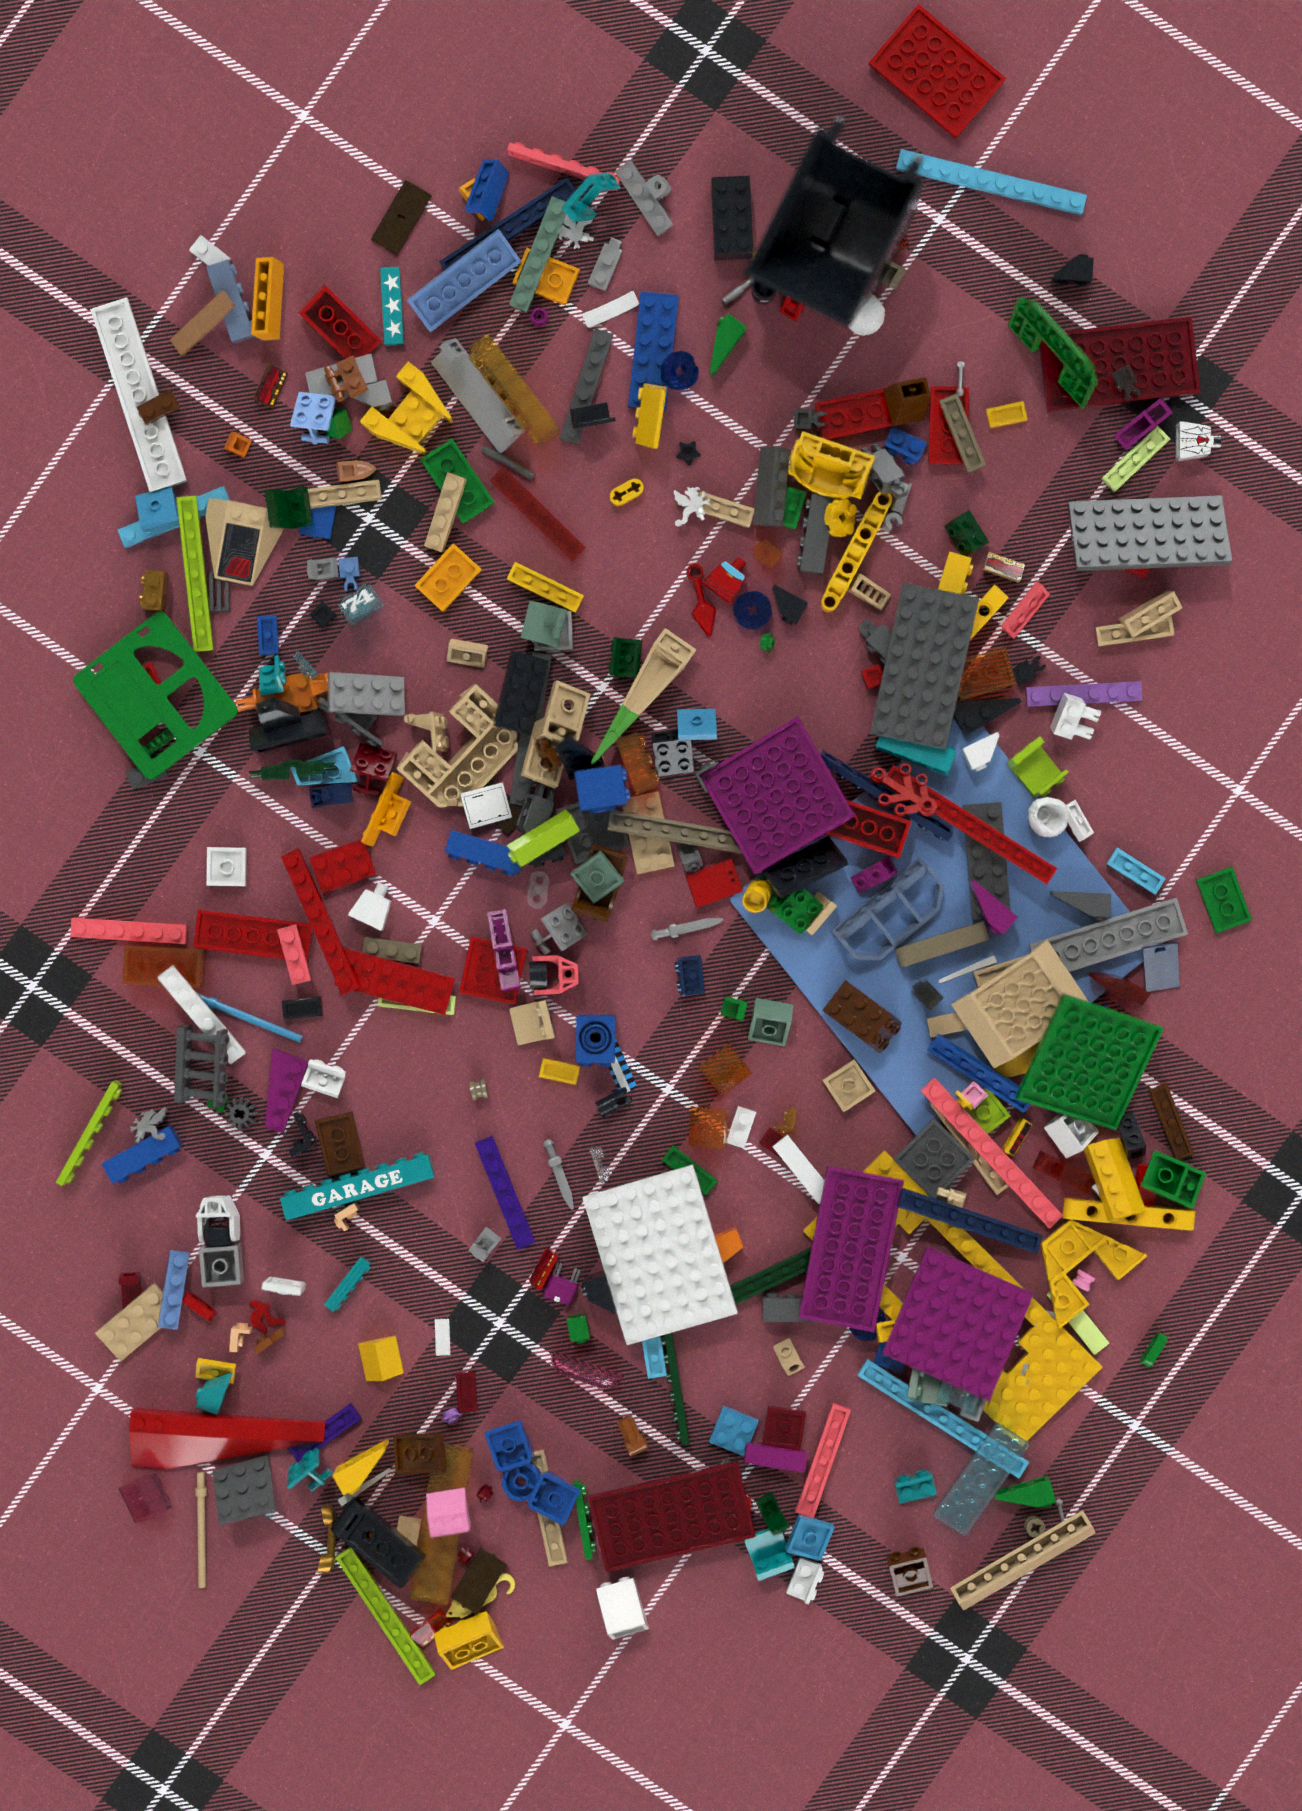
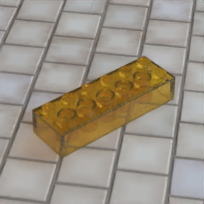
(514, 390)

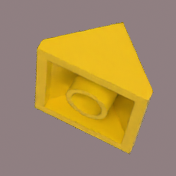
(381, 1358)

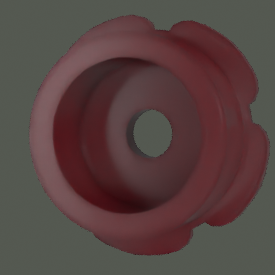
(485, 1493)
(465, 1555)

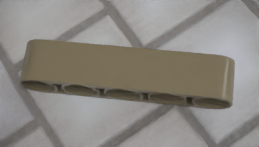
(942, 944)

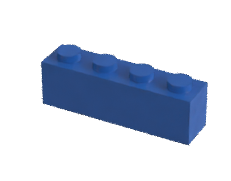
(481, 851)
(142, 1154)

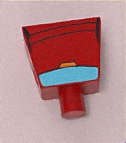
(726, 579)

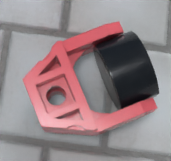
(538, 974)

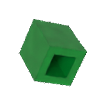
(578, 1328)

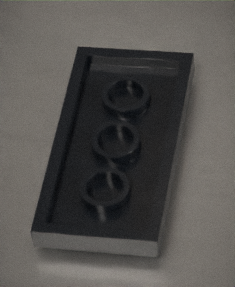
(520, 693)
(805, 867)

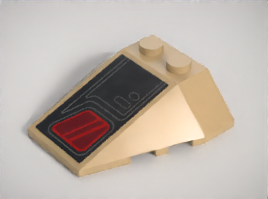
(239, 540)

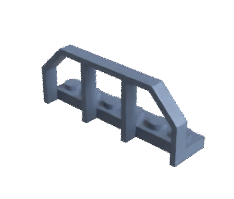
(882, 898)

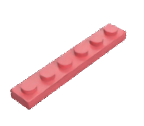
(552, 162)
(129, 930)
(823, 1460)

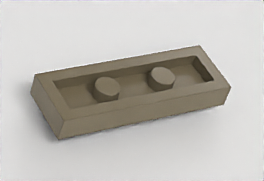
(393, 949)

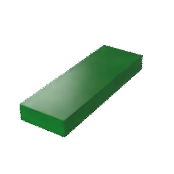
(677, 1159)

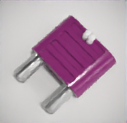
(561, 1288)

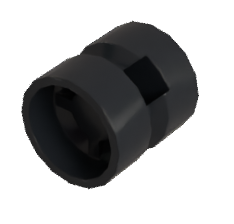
(762, 293)

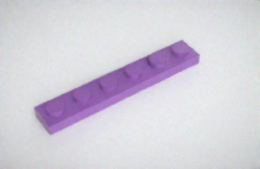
(1088, 692)

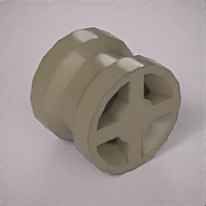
(478, 1089)
(1031, 1523)

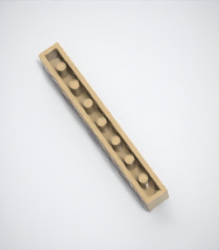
(1022, 1560)

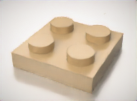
(848, 1085)

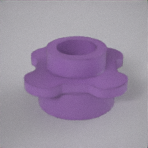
(451, 1416)

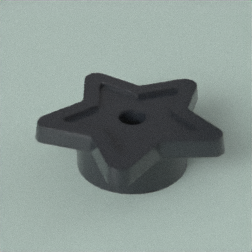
(688, 447)

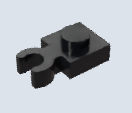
(1025, 671)

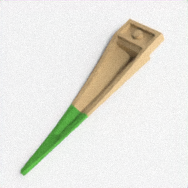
(661, 667)

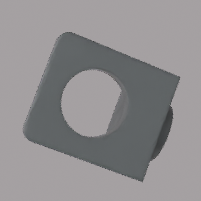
(704, 768)

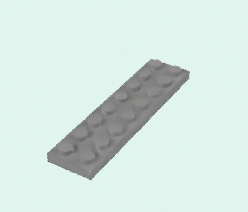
(1118, 935)

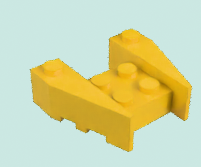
(413, 417)

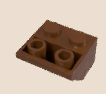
(907, 401)

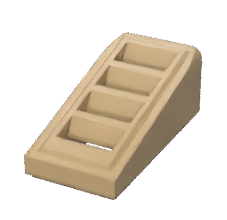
(865, 597)

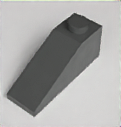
(1090, 904)

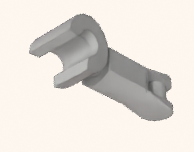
(896, 510)

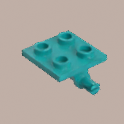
(306, 1466)

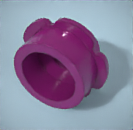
(539, 312)

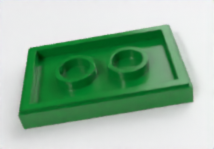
(1223, 900)

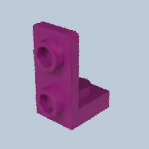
(874, 875)

